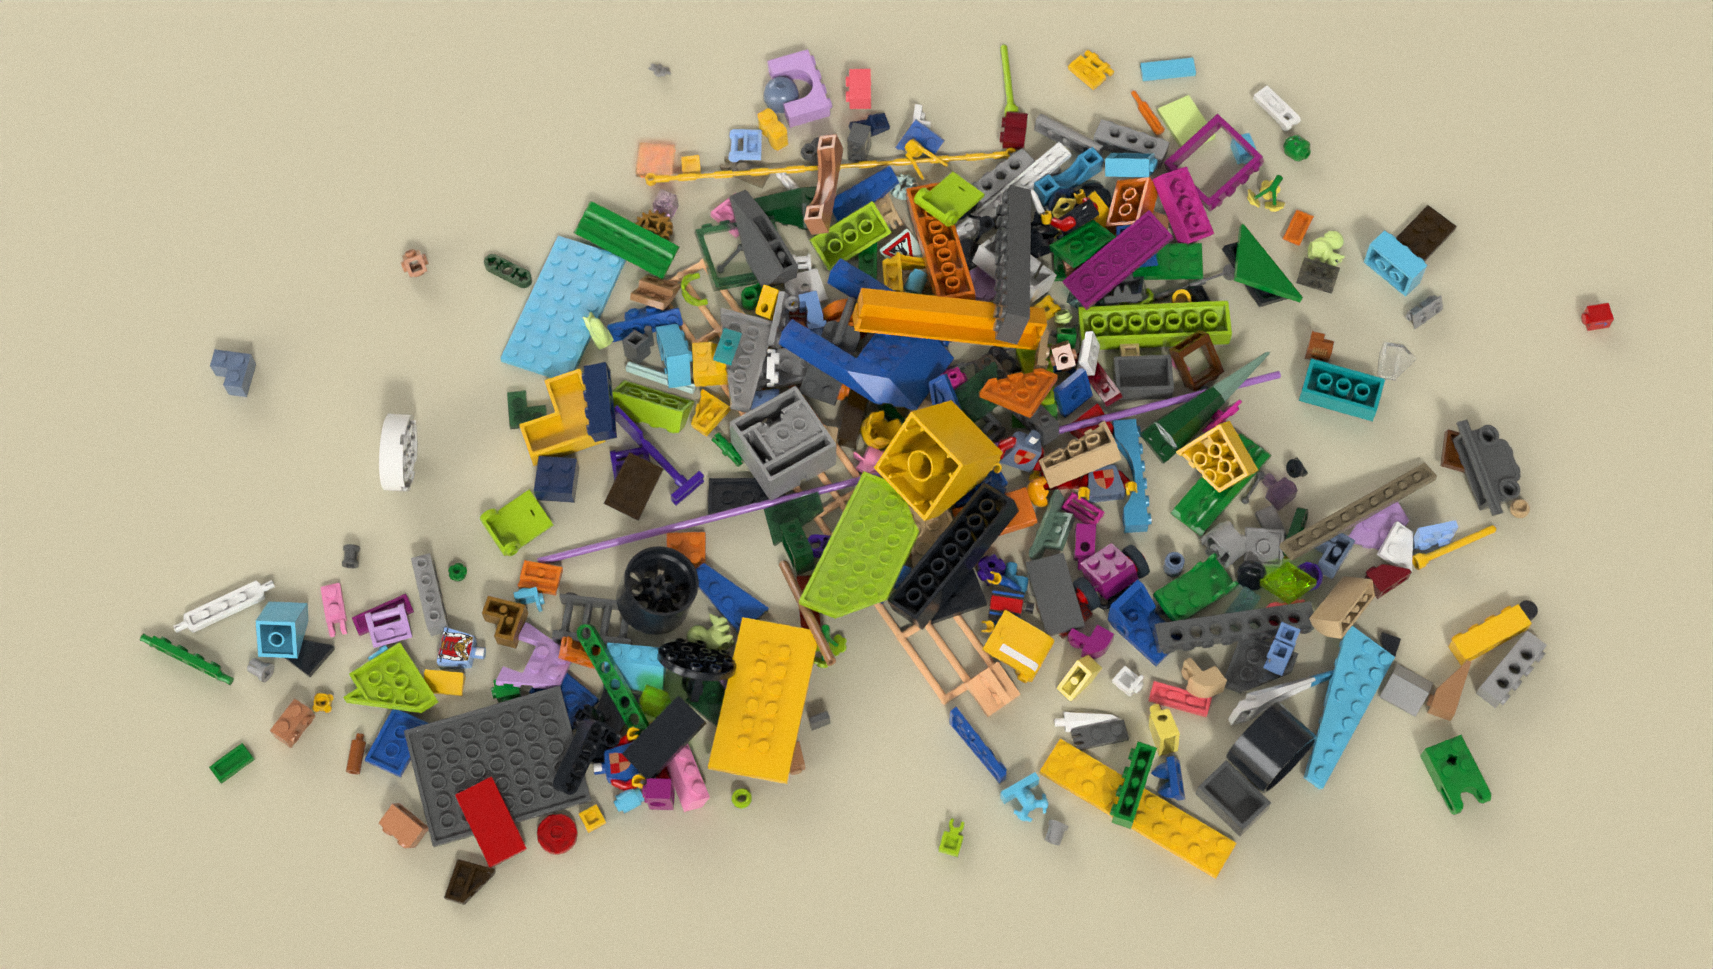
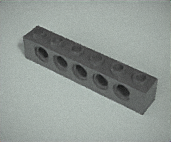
(1041, 420)

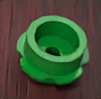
(457, 576)

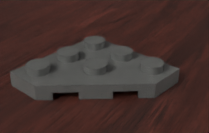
(1248, 663)

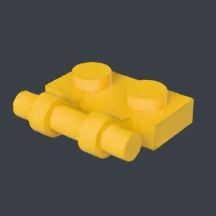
(1089, 73)

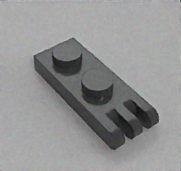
(1100, 735)

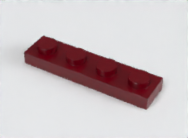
(1103, 385)

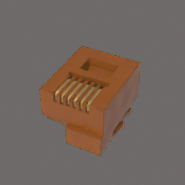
(1319, 348)

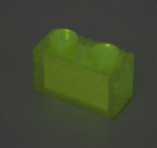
(654, 701)

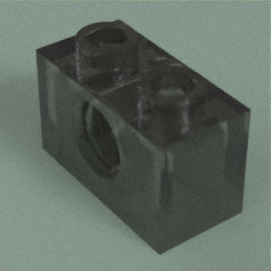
(1318, 275)

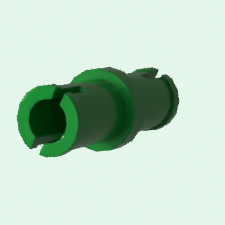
(727, 448)

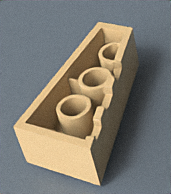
(1080, 456)

